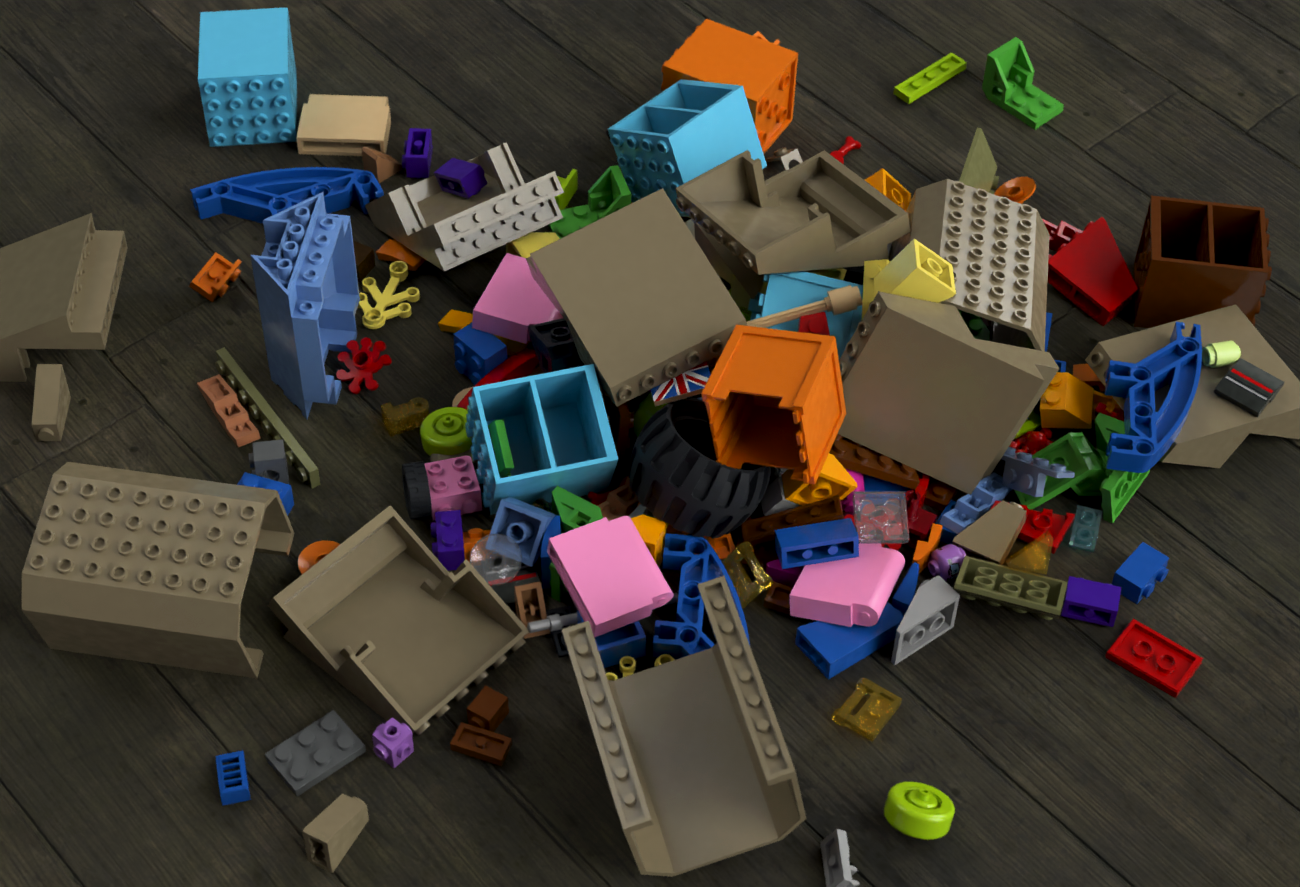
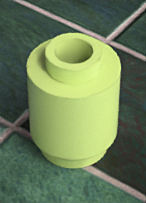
(1220, 354)

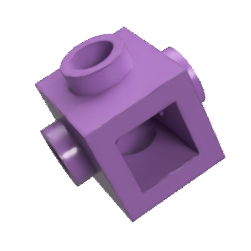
(393, 742)

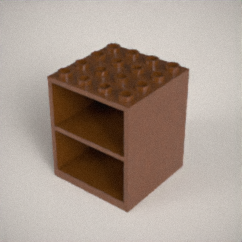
(1199, 260)

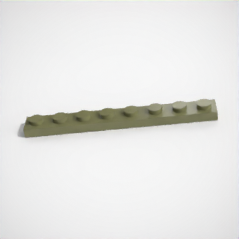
(269, 420)

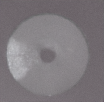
(494, 547)

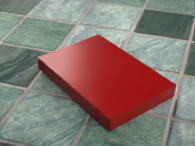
(1154, 658)

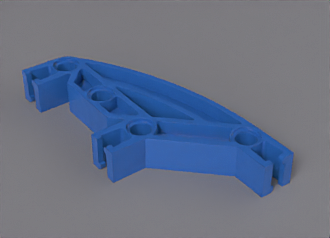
(272, 191)
(1146, 431)
(697, 565)

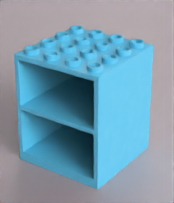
(247, 77)
(683, 136)
(553, 432)

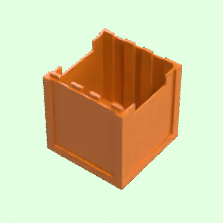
(776, 400)

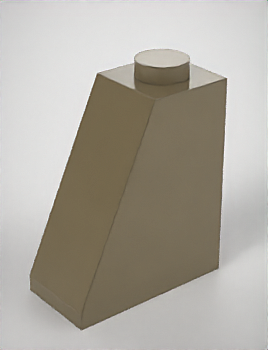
(50, 402)
(993, 533)
(334, 831)

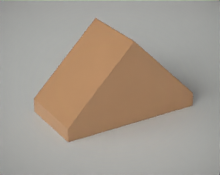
(379, 164)
(530, 605)

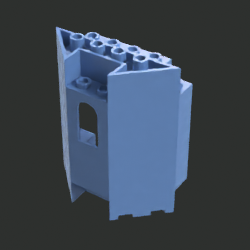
(306, 298)

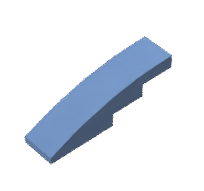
(973, 506)

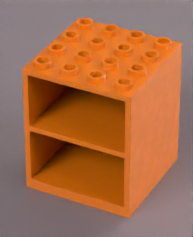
(736, 58)

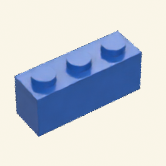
(816, 543)

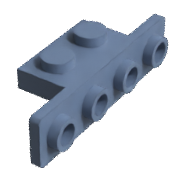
(1029, 474)

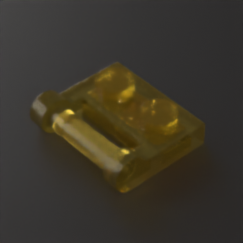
(743, 585)
(874, 712)

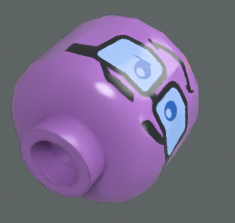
(946, 561)

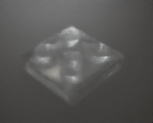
(881, 517)

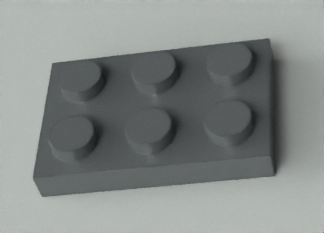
(315, 753)

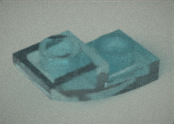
(1085, 528)

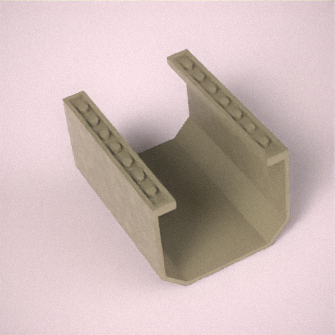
(995, 256)
(149, 566)
(691, 748)

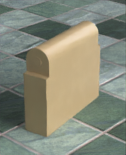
(343, 125)

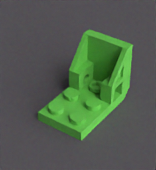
(1010, 86)
(609, 189)
(1079, 457)
(1120, 485)
(573, 514)

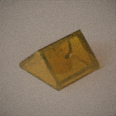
(1033, 556)

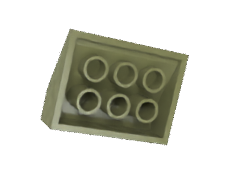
(980, 165)
(1010, 588)

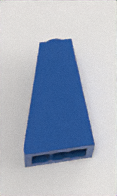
(838, 646)

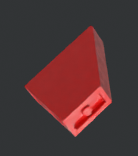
(1093, 273)

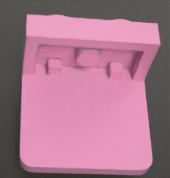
(453, 485)

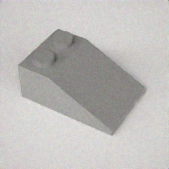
(926, 618)

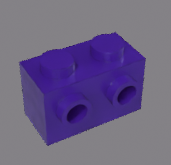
(418, 153)
(461, 178)
(449, 535)
(1091, 601)

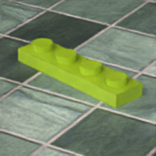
(930, 78)

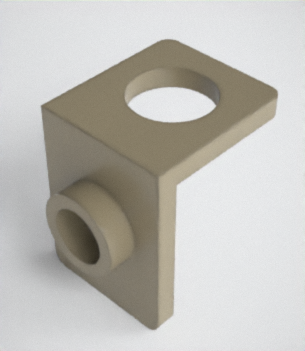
(785, 156)

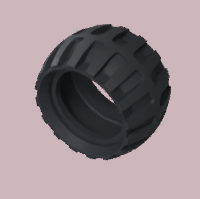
(679, 477)

